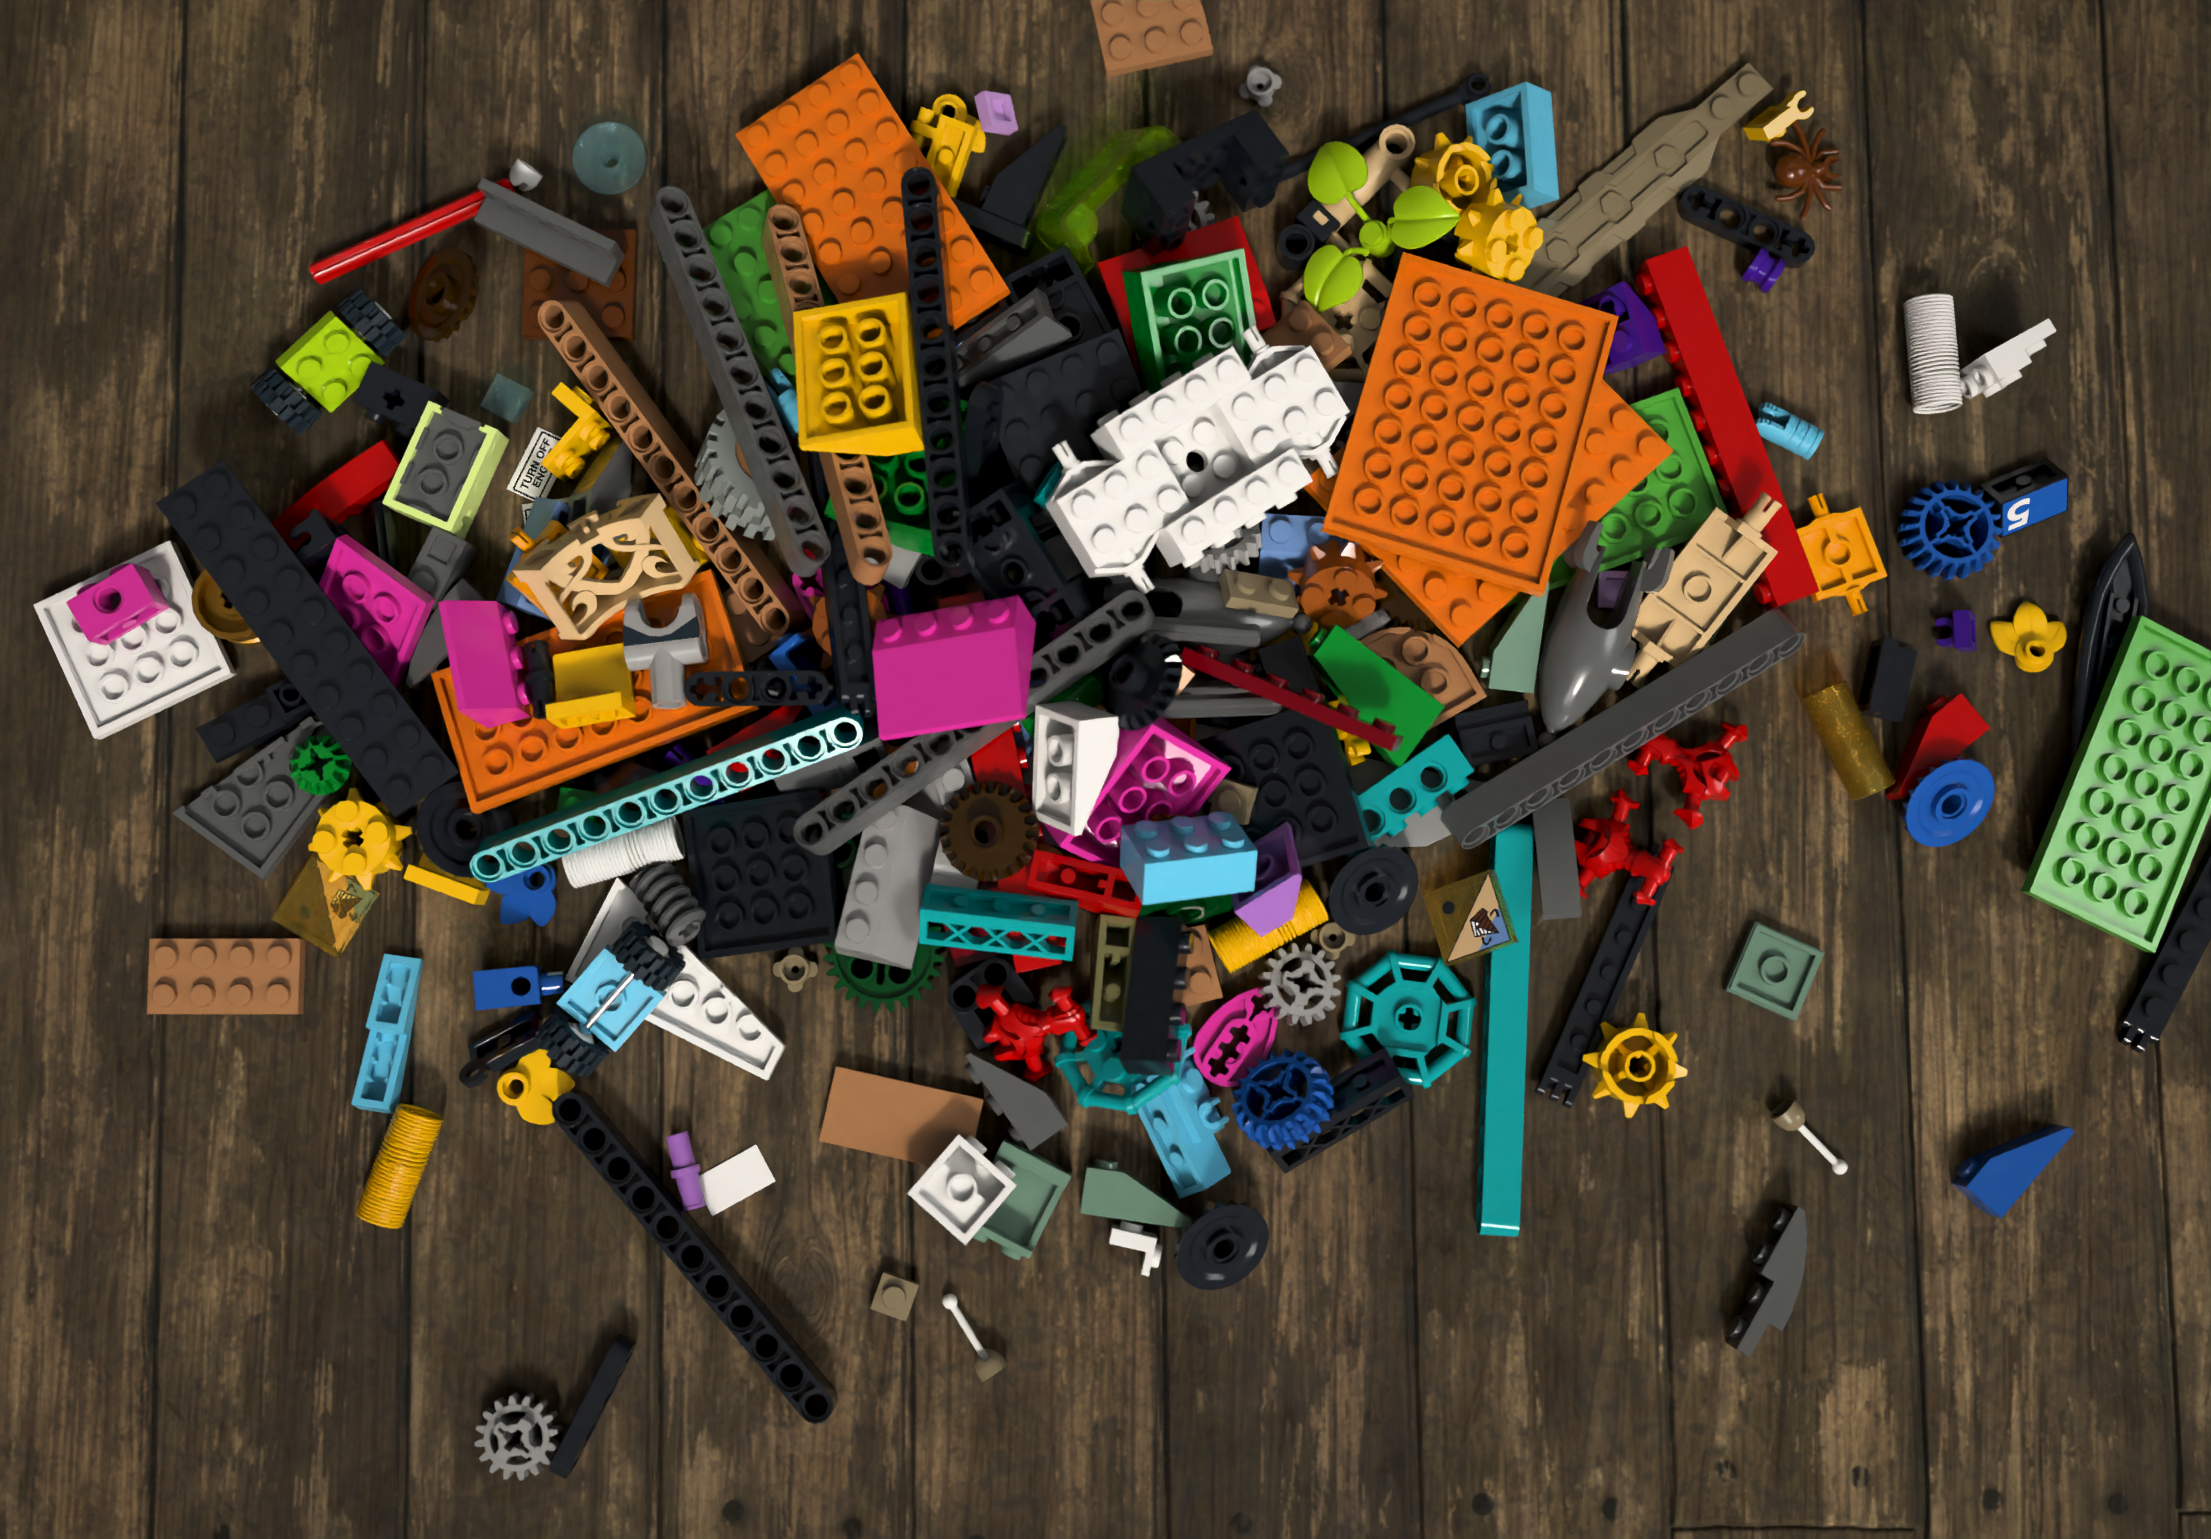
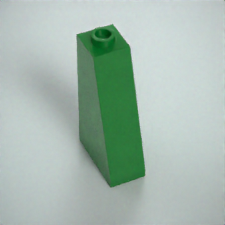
(1374, 688)

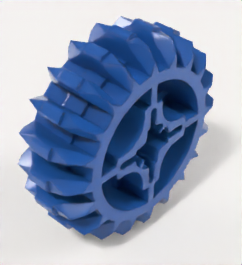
(1969, 551)
(1280, 1087)

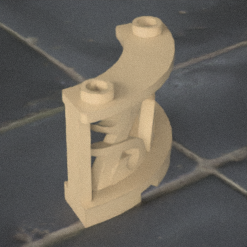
(632, 518)

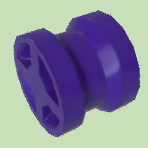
(1763, 270)

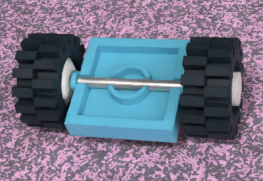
(610, 999)

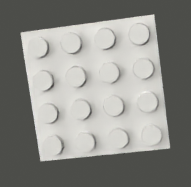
(146, 667)

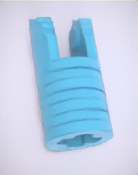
(785, 403)
(1788, 430)

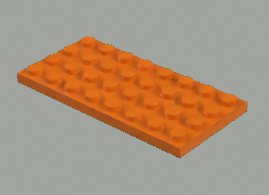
(840, 164)
(535, 754)

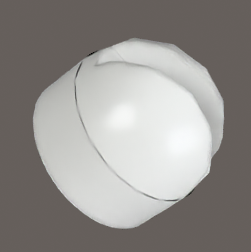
(524, 175)

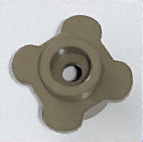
(1332, 948)
(795, 958)

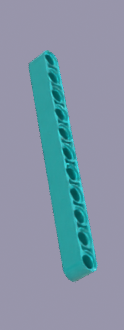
(656, 807)
(1505, 1042)

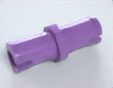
(685, 1171)

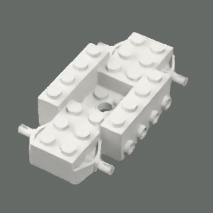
(1243, 423)

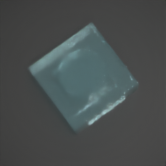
(506, 399)

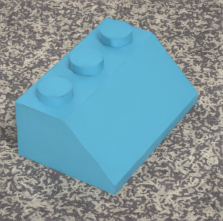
(1519, 138)

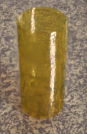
(1854, 753)

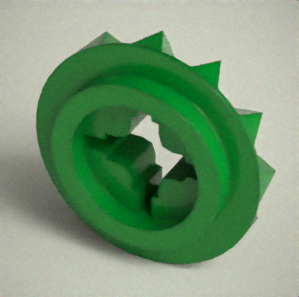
(334, 773)

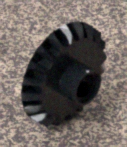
(1143, 682)
(438, 834)
(1373, 890)
(1221, 1246)

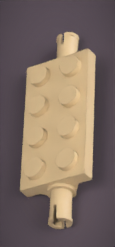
(1702, 587)

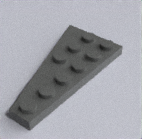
(259, 807)

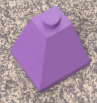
(1276, 883)

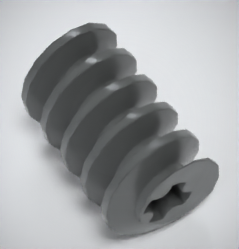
(668, 903)

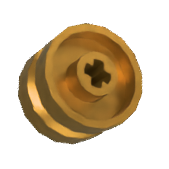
(218, 614)

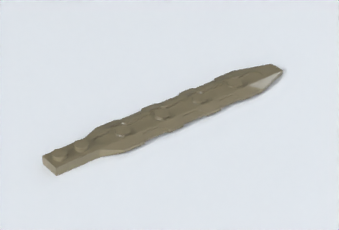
(1636, 184)

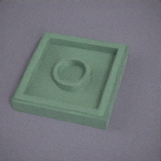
(1773, 971)

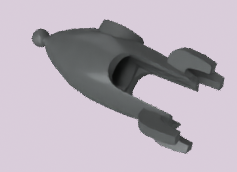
(1199, 598)
(1587, 658)

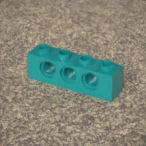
(1440, 755)

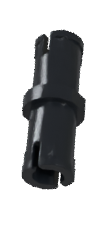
(540, 677)

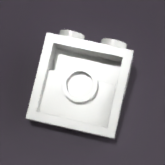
(2002, 364)
(963, 1187)

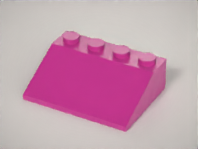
(953, 667)
(1151, 775)

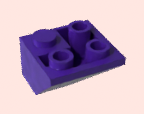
(1636, 333)

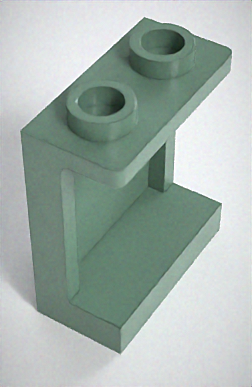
(1028, 1207)

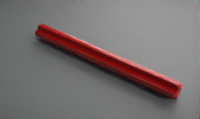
(400, 235)

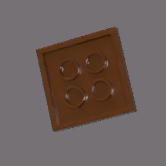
(610, 307)

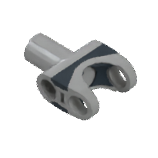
(666, 648)

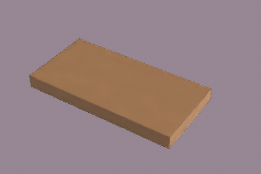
(896, 1116)

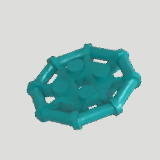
(1425, 1003)
(1108, 1069)

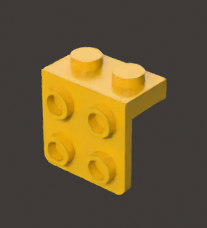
(585, 435)

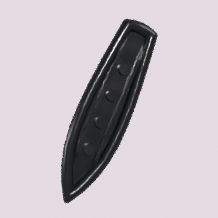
(2114, 599)

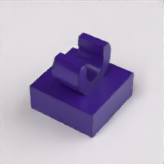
(1963, 631)

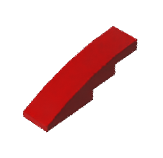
(343, 492)

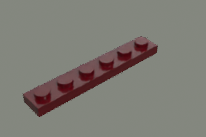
(1307, 702)

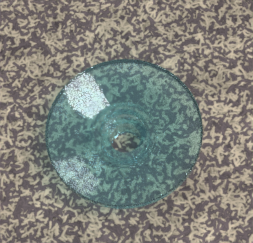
(601, 144)

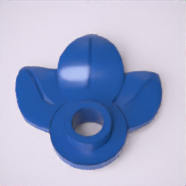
(524, 898)

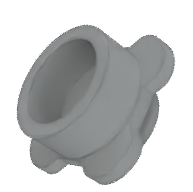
(1263, 76)

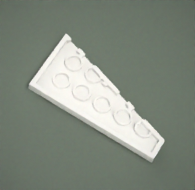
(697, 1000)

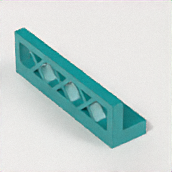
(998, 915)

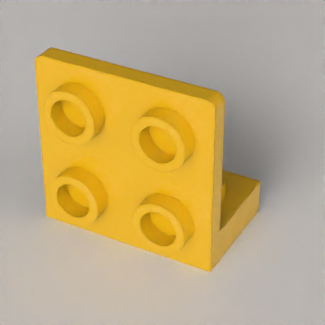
(591, 687)

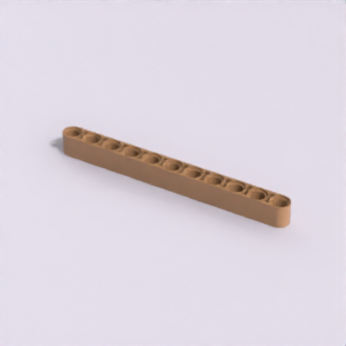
(784, 241)
(656, 458)

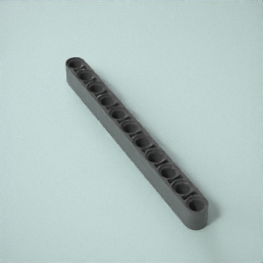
(736, 397)
(1622, 728)
(965, 742)

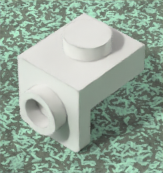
(1131, 1235)

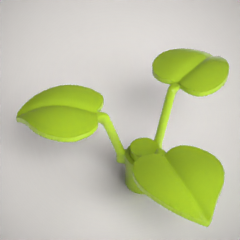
(1419, 220)

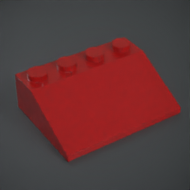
(1205, 240)

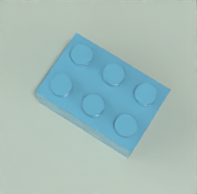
(1187, 858)

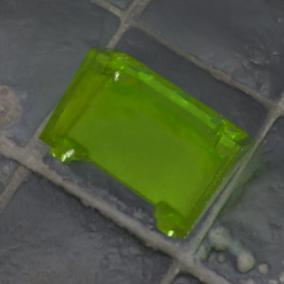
(1071, 214)

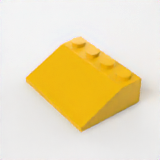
(858, 378)

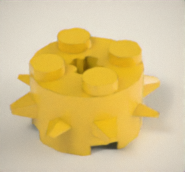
(1456, 172)
(1497, 238)
(338, 833)
(1655, 1069)

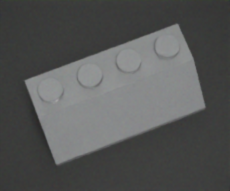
(888, 888)

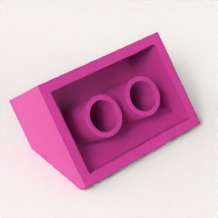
(485, 661)

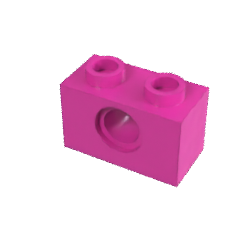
(139, 603)

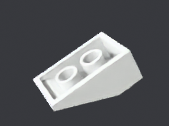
(1071, 762)

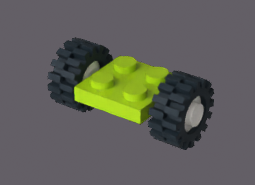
(328, 361)

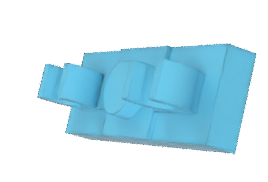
(1194, 1102)

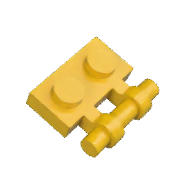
(949, 147)

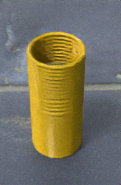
(1240, 944)
(394, 1174)

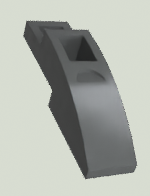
(1782, 1266)

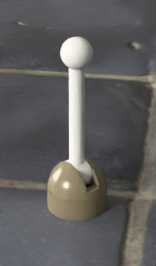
(1791, 1117)
(987, 1360)

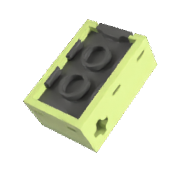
(446, 470)

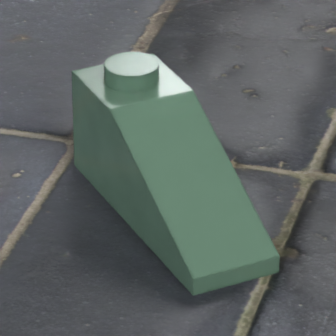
(1516, 647)
(1120, 1195)

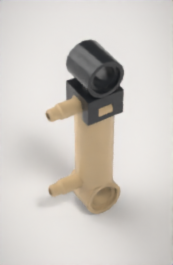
(1320, 223)

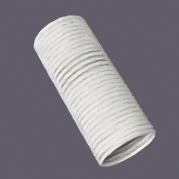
(1932, 342)
(658, 843)

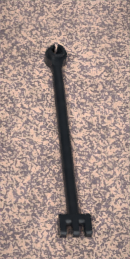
(1463, 95)

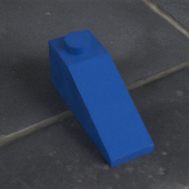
(2004, 1172)

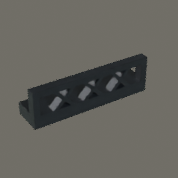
(1355, 1089)

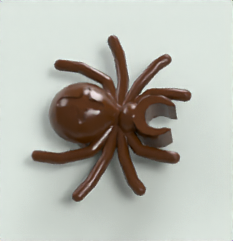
(1806, 170)

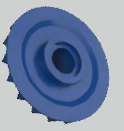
(1949, 802)

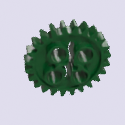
(889, 991)

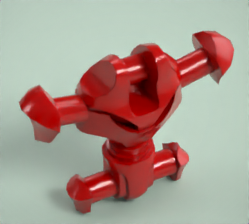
(1701, 769)
(1609, 848)
(1024, 1028)

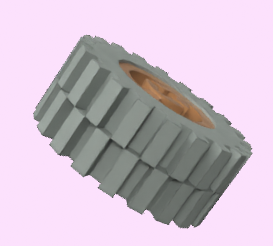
(730, 483)

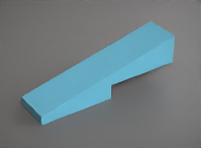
(389, 1035)

